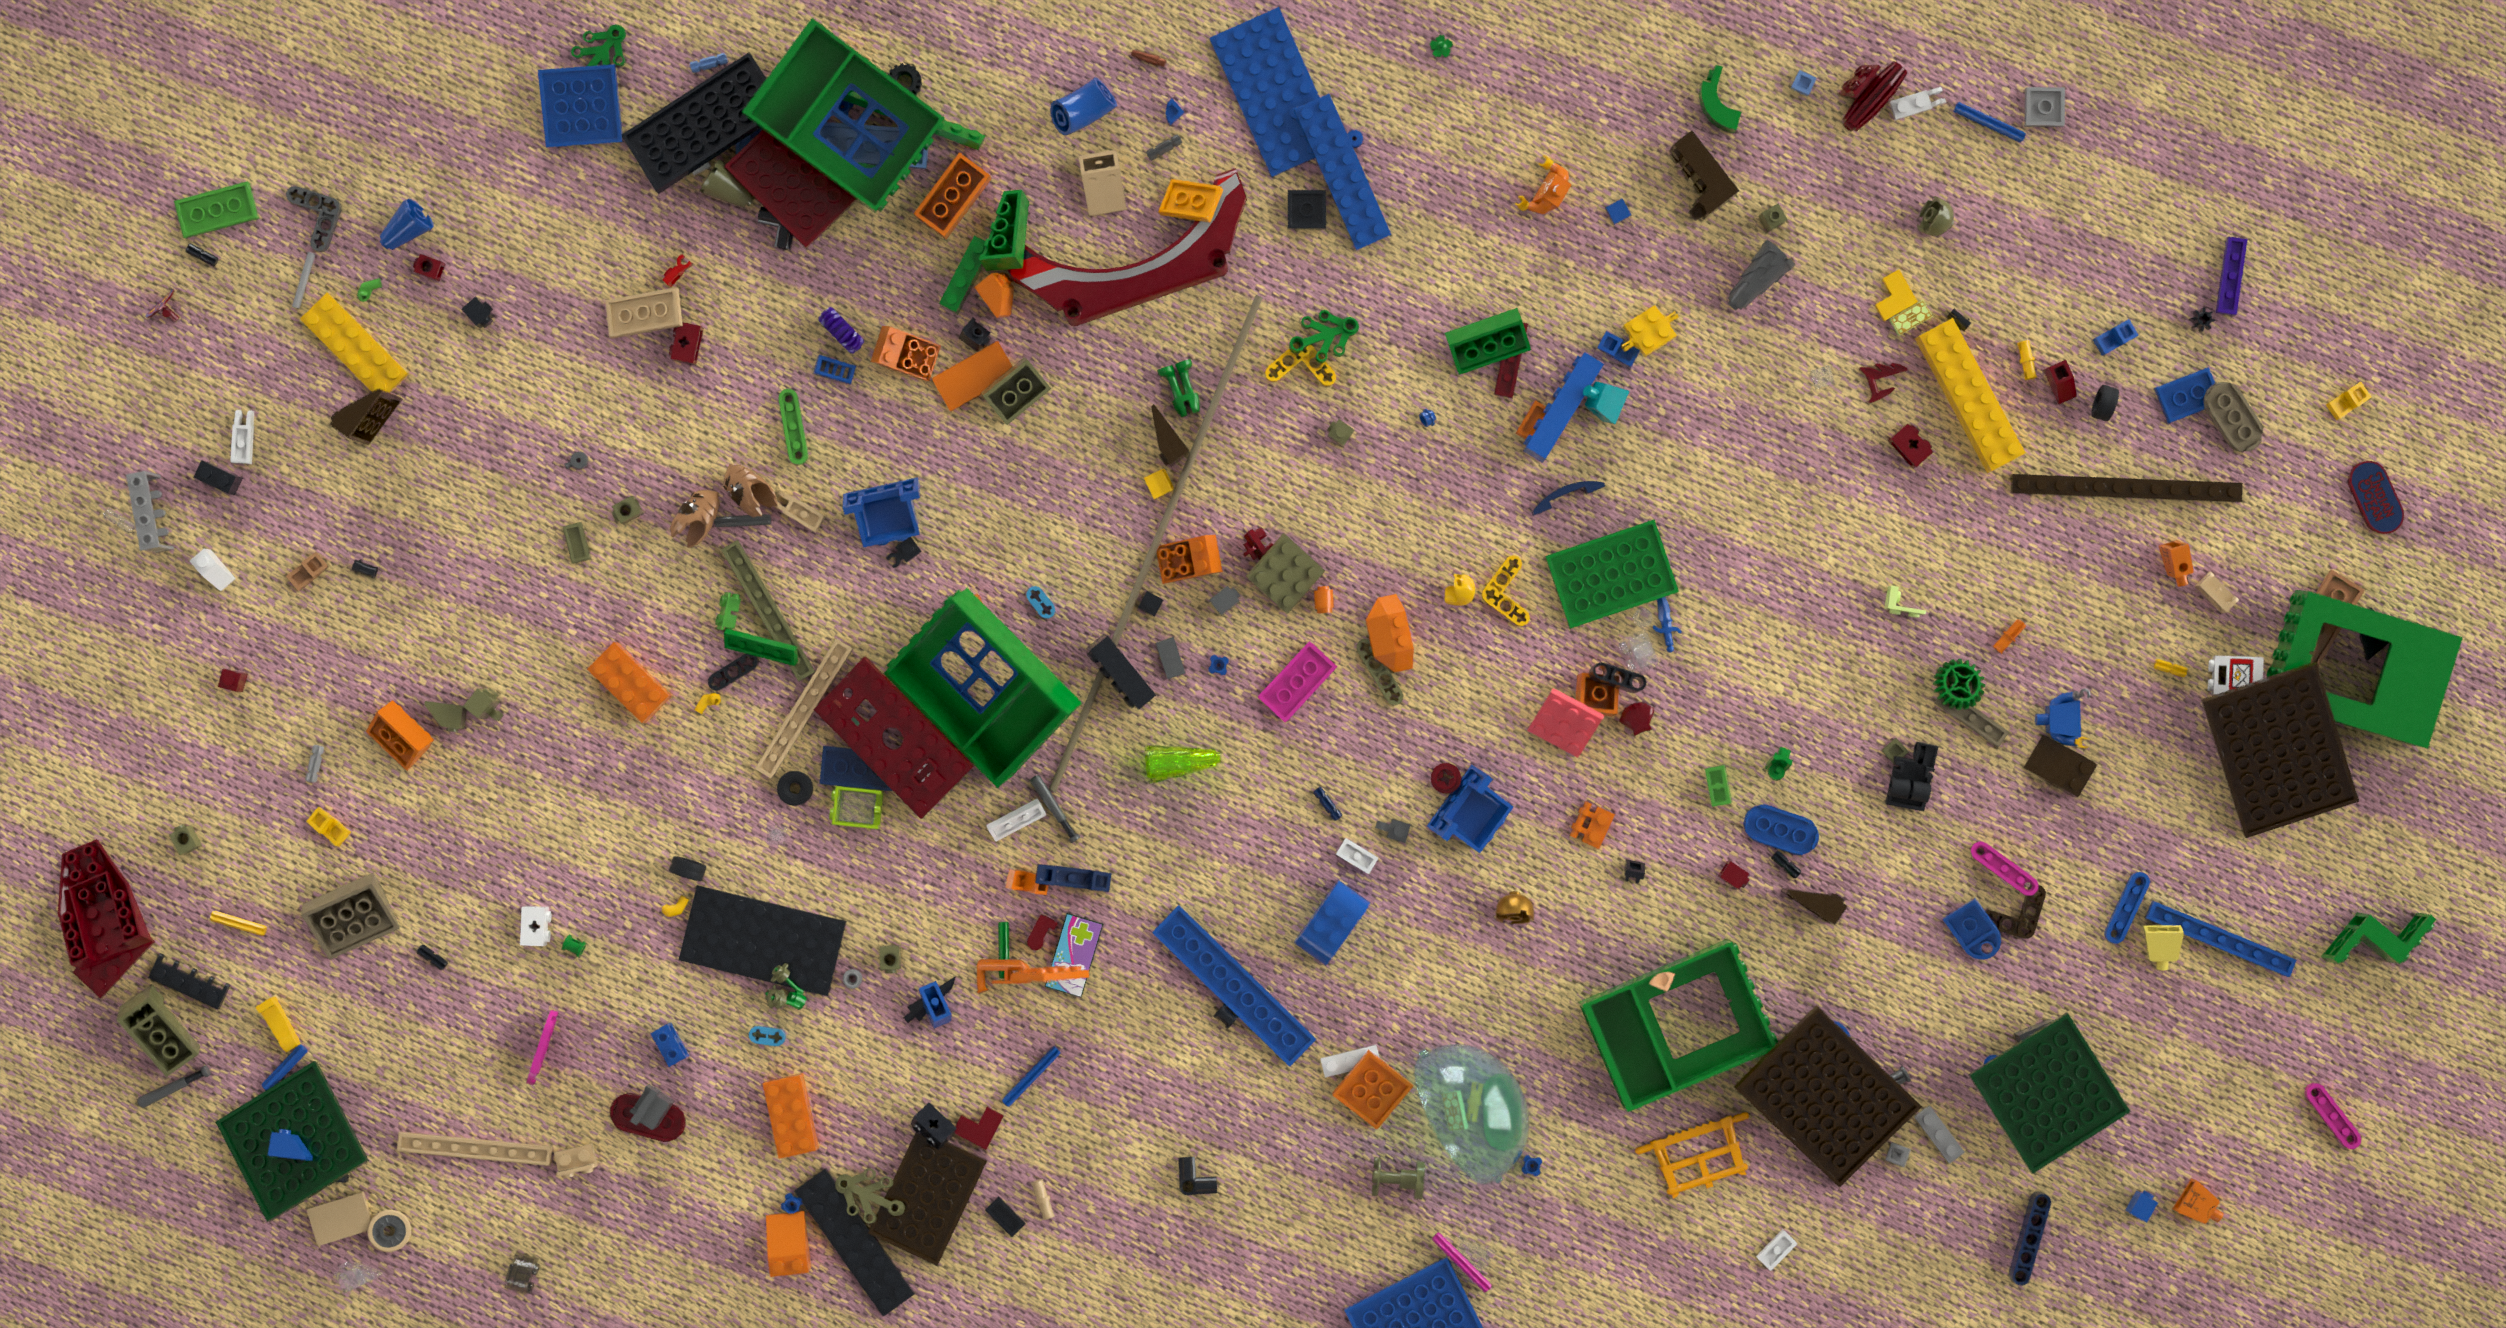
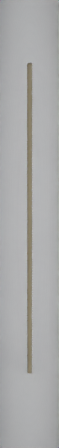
(1158, 536)

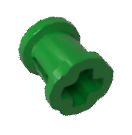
(574, 946)

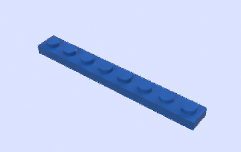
(2222, 939)

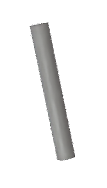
(303, 280)

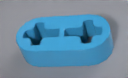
(1037, 605)
(768, 1031)

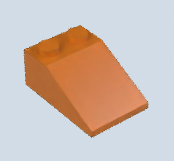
(787, 1244)

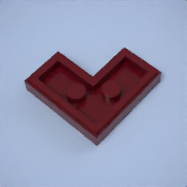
(981, 1132)

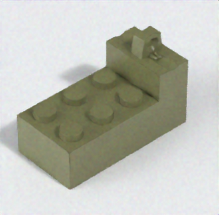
(157, 1031)

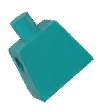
(1605, 401)

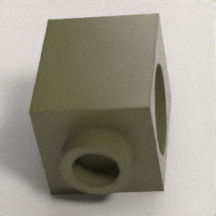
(1773, 217)
(635, 507)
(193, 840)
(895, 950)

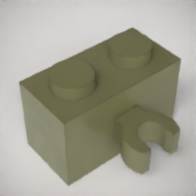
(483, 704)

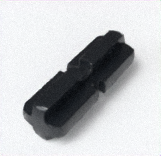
(202, 255)
(1789, 867)
(435, 959)

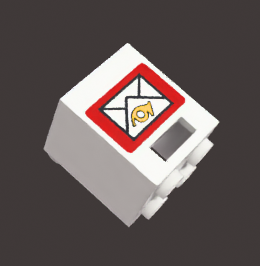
(2238, 672)

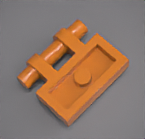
(1597, 828)

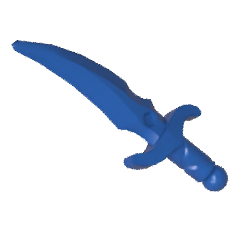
(1665, 619)

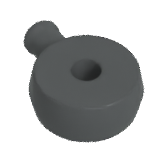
(574, 461)

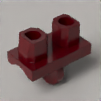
(1254, 545)

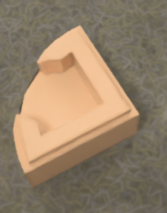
(1662, 980)

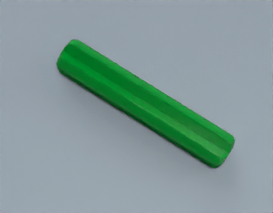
(1003, 943)

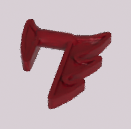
(1873, 374)

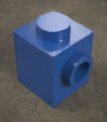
(2142, 1205)

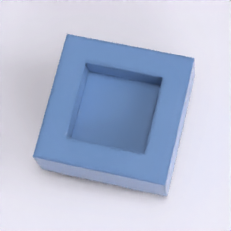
(1803, 83)

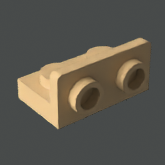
(575, 1160)

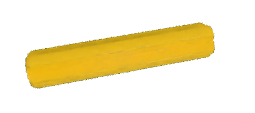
(238, 923)

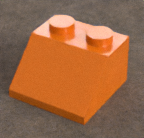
(997, 293)

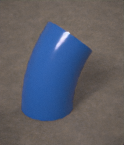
(1082, 107)

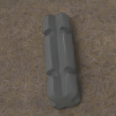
(1164, 147)

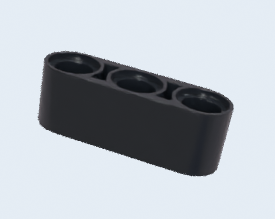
(1626, 677)

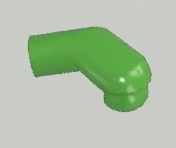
(366, 289)

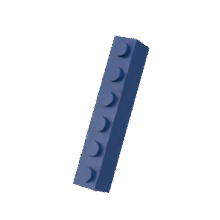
(1563, 407)

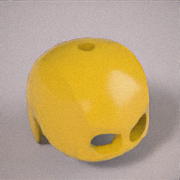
(1462, 591)

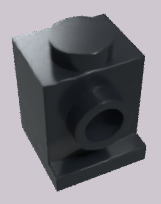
(975, 335)

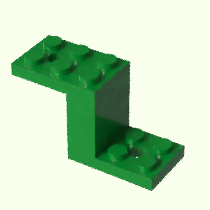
(2381, 940)

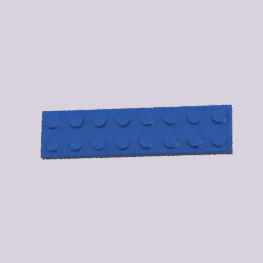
(1342, 171)

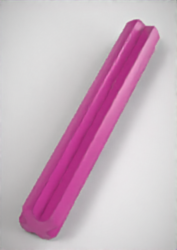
(1461, 1262)

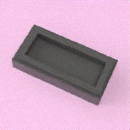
(1170, 657)

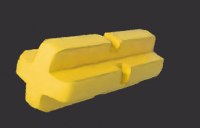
(2169, 667)

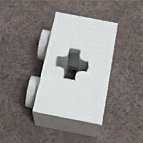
(530, 935)

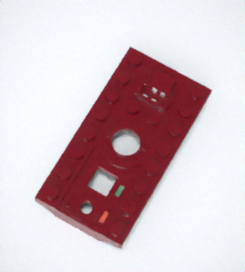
(926, 762)

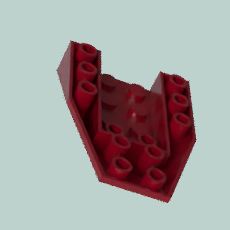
(97, 907)

